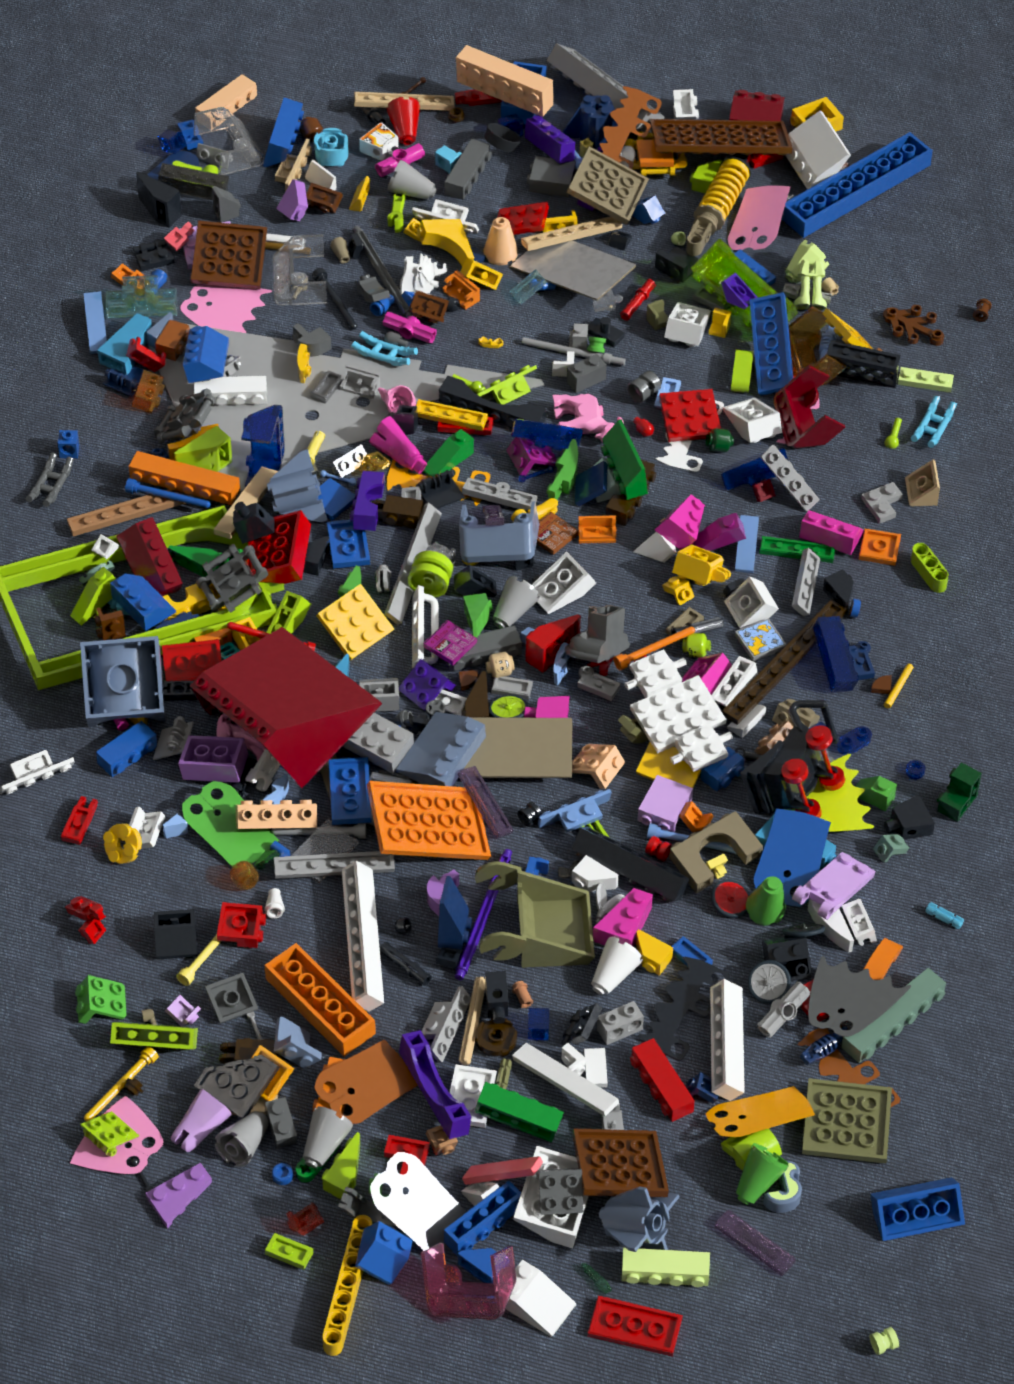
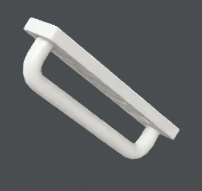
(418, 625)

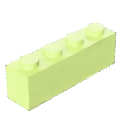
(666, 1267)

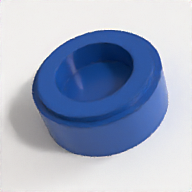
(855, 608)
(282, 1174)

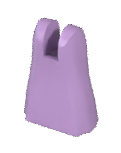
(200, 1120)

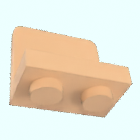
(599, 761)

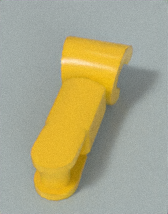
(542, 509)

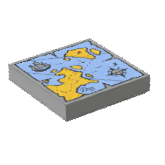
(760, 639)

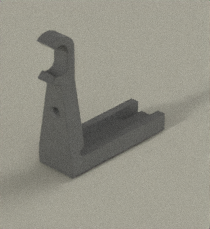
(357, 1205)

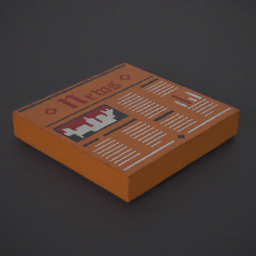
(554, 533)

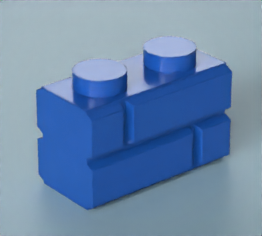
(722, 772)

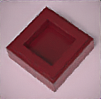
(763, 490)

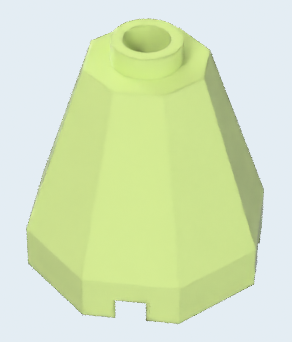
(804, 252)

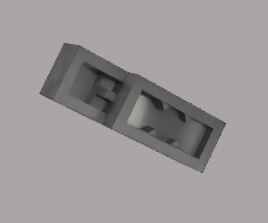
(371, 289)

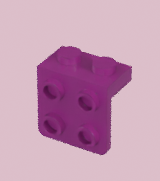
(525, 454)

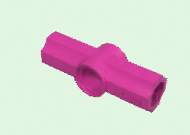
(408, 155)
(409, 327)

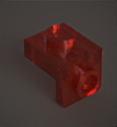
(305, 1219)

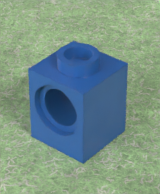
(68, 444)

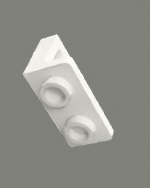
(147, 825)

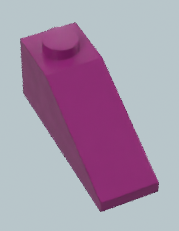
(721, 533)

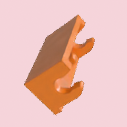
(462, 289)
(597, 529)

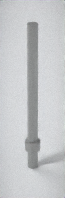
(607, 358)

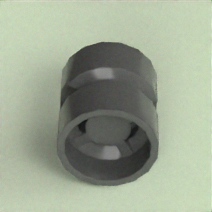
(644, 386)

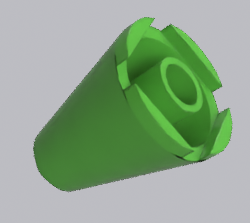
(767, 902)
(759, 1173)

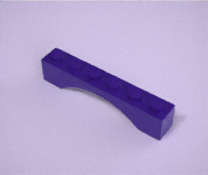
(449, 1111)

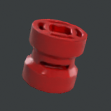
(658, 848)

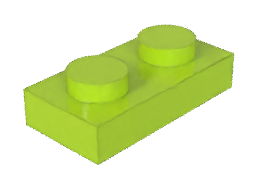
(289, 1251)

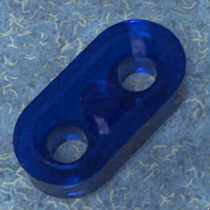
(855, 739)

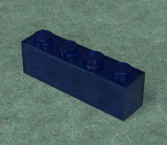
(835, 654)

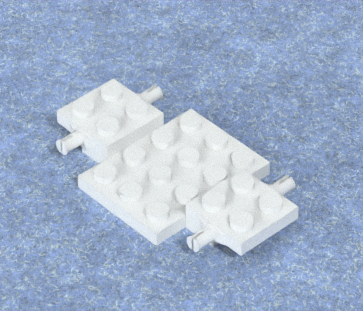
(677, 712)

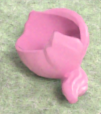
(397, 396)

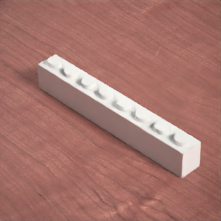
(362, 936)

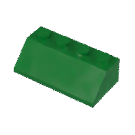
(624, 461)

